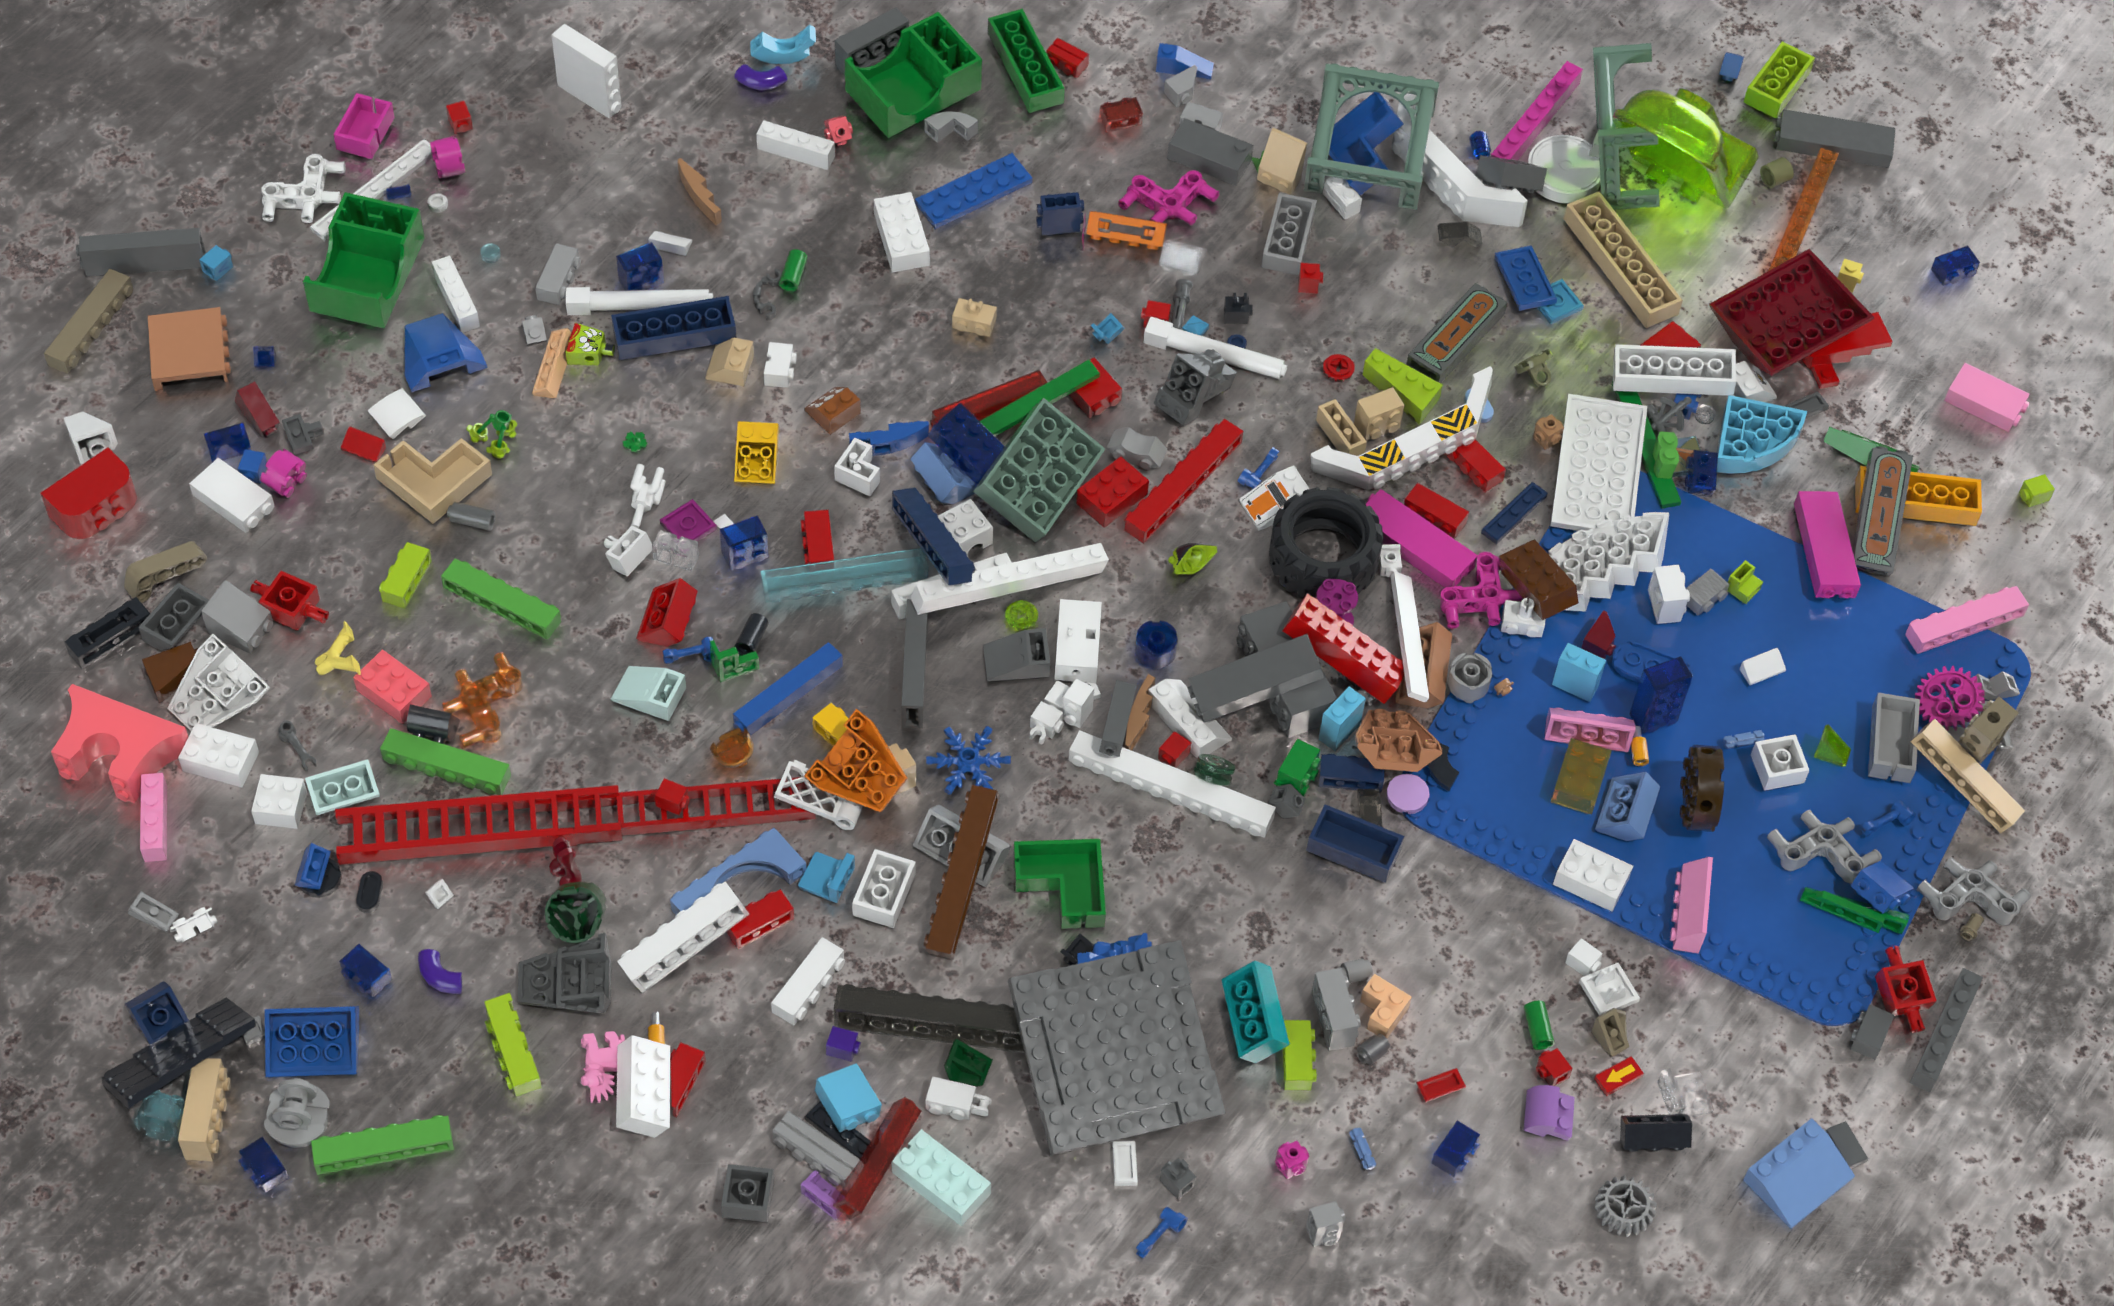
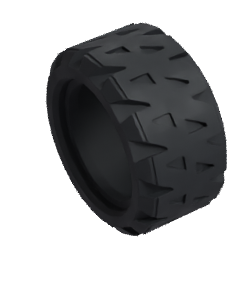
(1325, 510)

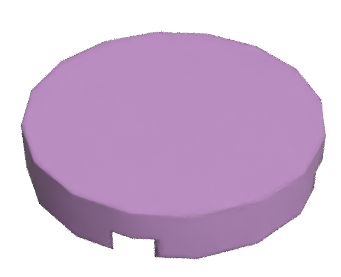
(1407, 793)

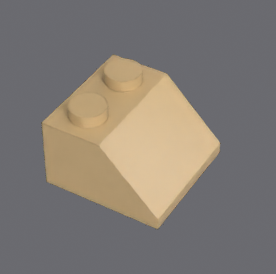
(731, 362)

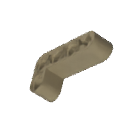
(160, 567)

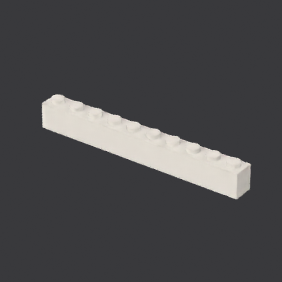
(1011, 578)
(1174, 785)

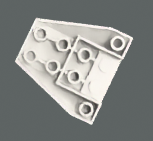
(215, 686)

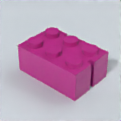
(363, 128)

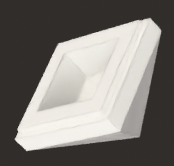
(439, 893)

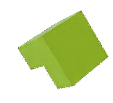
(1743, 582)

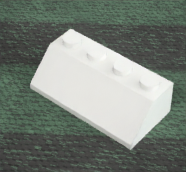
(1177, 710)

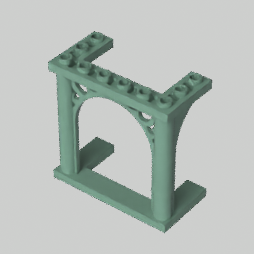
(1606, 65)
(1387, 83)

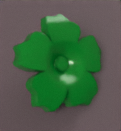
(635, 442)

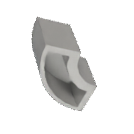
(1136, 448)

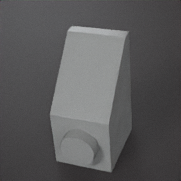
(1181, 86)

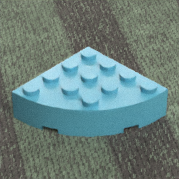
(1756, 434)

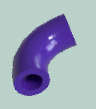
(760, 79)
(436, 975)

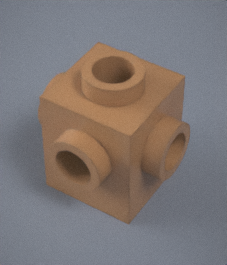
(1548, 431)

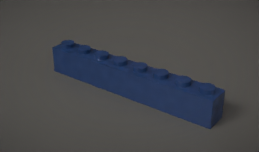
(932, 536)

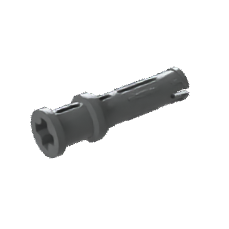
(1181, 299)

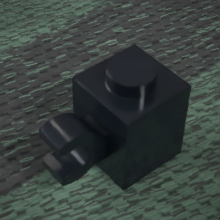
(1237, 309)

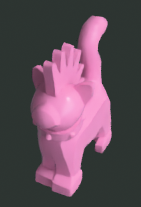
(598, 1062)

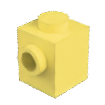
(1850, 274)

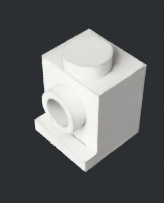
(1390, 560)

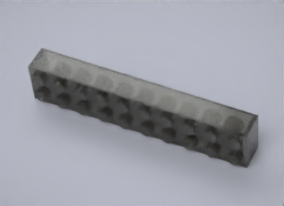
(927, 1018)

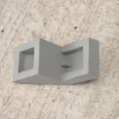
(1999, 685)

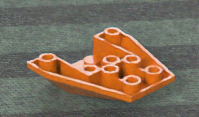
(859, 766)

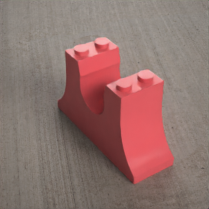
(109, 727)

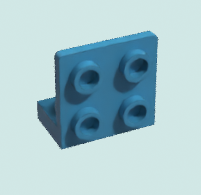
(827, 876)

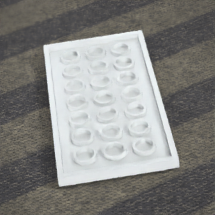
(1598, 462)

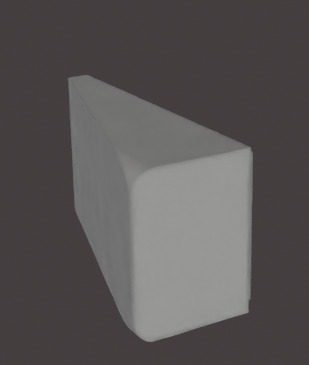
(152, 912)

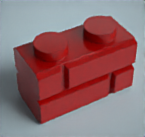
(1067, 58)

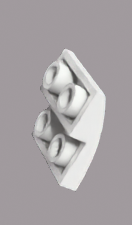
(396, 413)

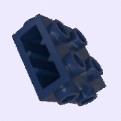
(1060, 213)

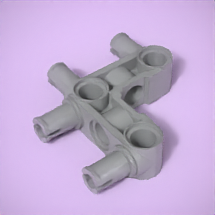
(1813, 844)
(1975, 887)

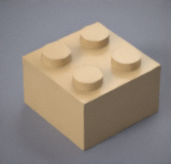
(1379, 414)

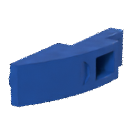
(895, 439)

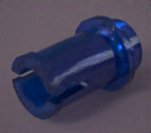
(398, 192)

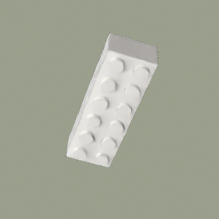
(1674, 370)
(683, 937)

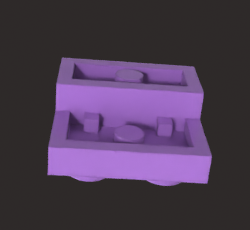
(1549, 1112)

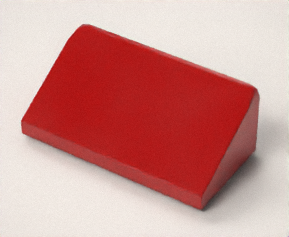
(363, 444)

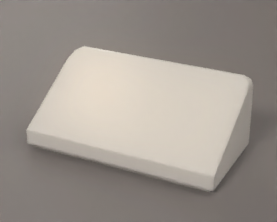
(670, 243)
(1762, 666)

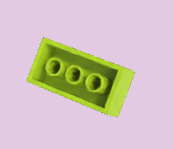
(1779, 79)

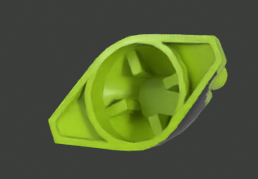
(1191, 557)

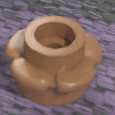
(1504, 687)

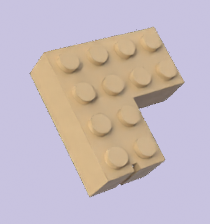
(435, 484)

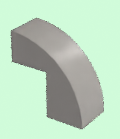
(944, 123)

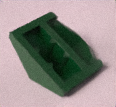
(967, 1064)

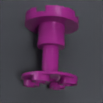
(1339, 597)

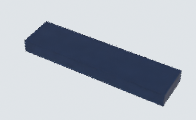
(1514, 513)

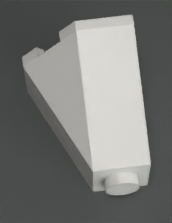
(89, 435)

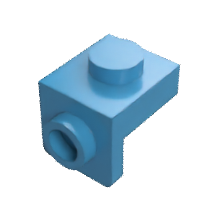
(1108, 329)

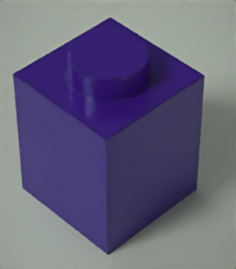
(842, 1044)

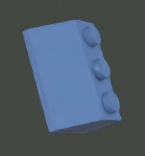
(942, 474)
(1628, 806)

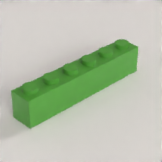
(501, 598)
(445, 762)
(382, 1144)

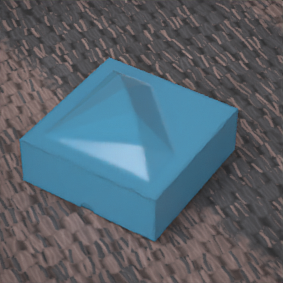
(1196, 326)

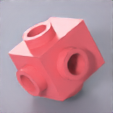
(838, 123)

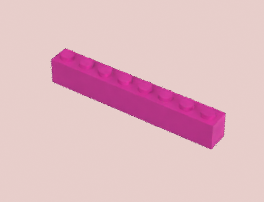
(1539, 113)

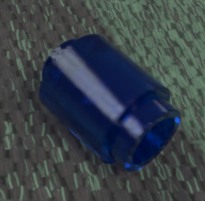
(1480, 144)

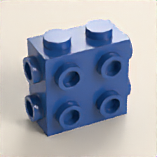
(1882, 887)

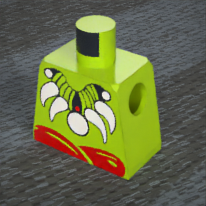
(587, 346)

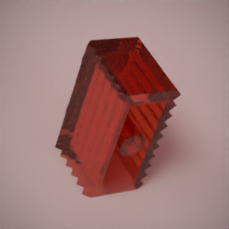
(1121, 114)

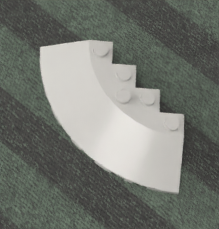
(1612, 554)

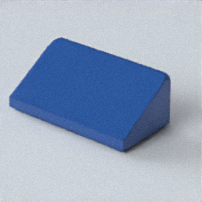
(312, 867)

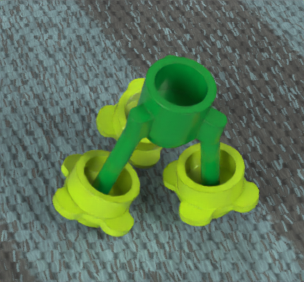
(505, 427)

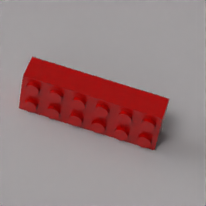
(1346, 648)

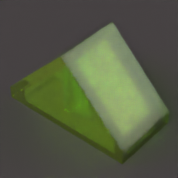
(1832, 747)

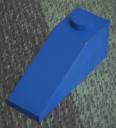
(1175, 59)

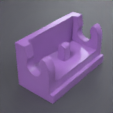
(821, 1194)

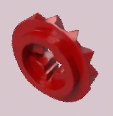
(1333, 362)

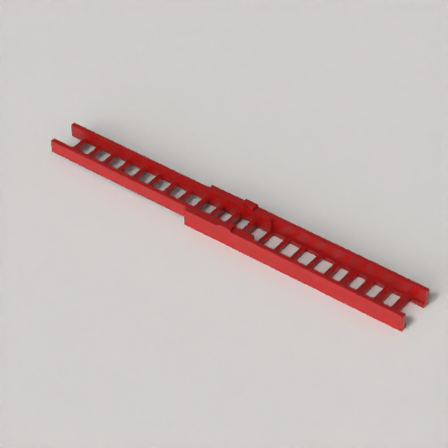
(547, 801)

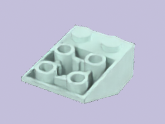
(651, 690)

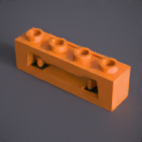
(1095, 224)

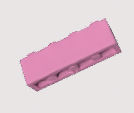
(153, 817)

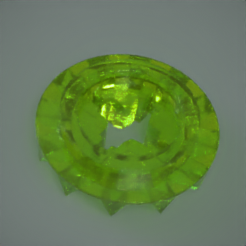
(1021, 607)

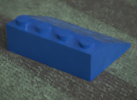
(311, 1041)

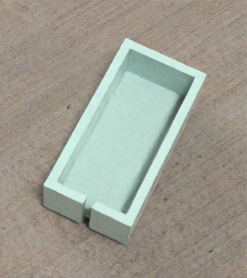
(941, 1177)

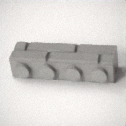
(815, 1149)

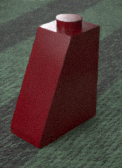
(256, 409)

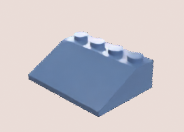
(1799, 1174)

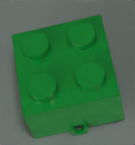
(1299, 767)

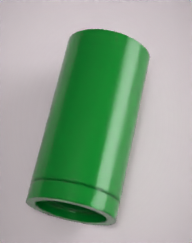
(793, 270)
(1539, 1025)

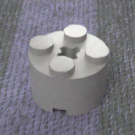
(1470, 677)

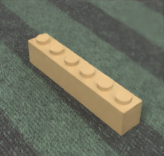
(1967, 776)

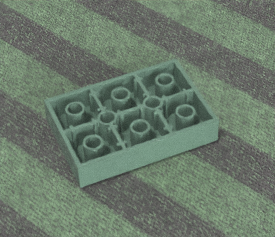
(1039, 470)

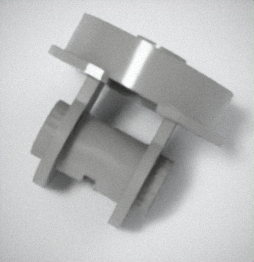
(297, 1113)

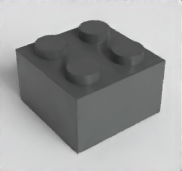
(747, 1193)

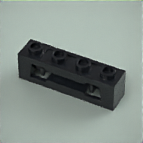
(107, 632)

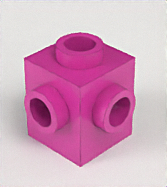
(1292, 1159)

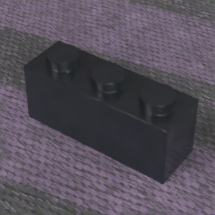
(1656, 1132)

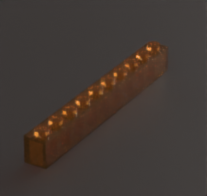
(1806, 207)

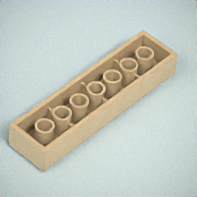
(1623, 259)

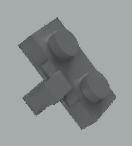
(301, 433)

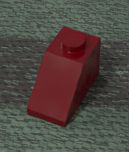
(1600, 637)

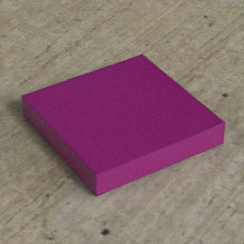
(689, 522)

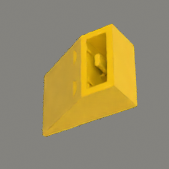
(756, 452)

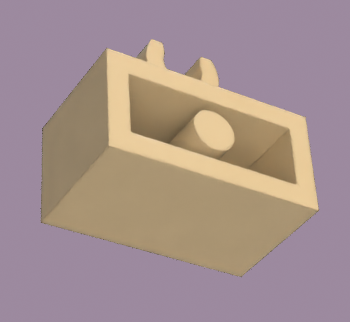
(974, 317)

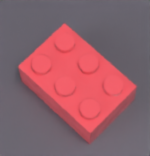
(392, 686)

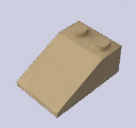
(1282, 161)

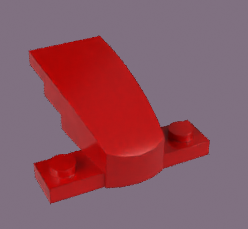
(1856, 343)

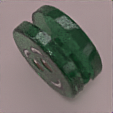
(1214, 769)

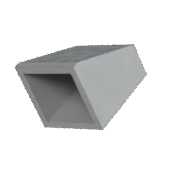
(236, 618)

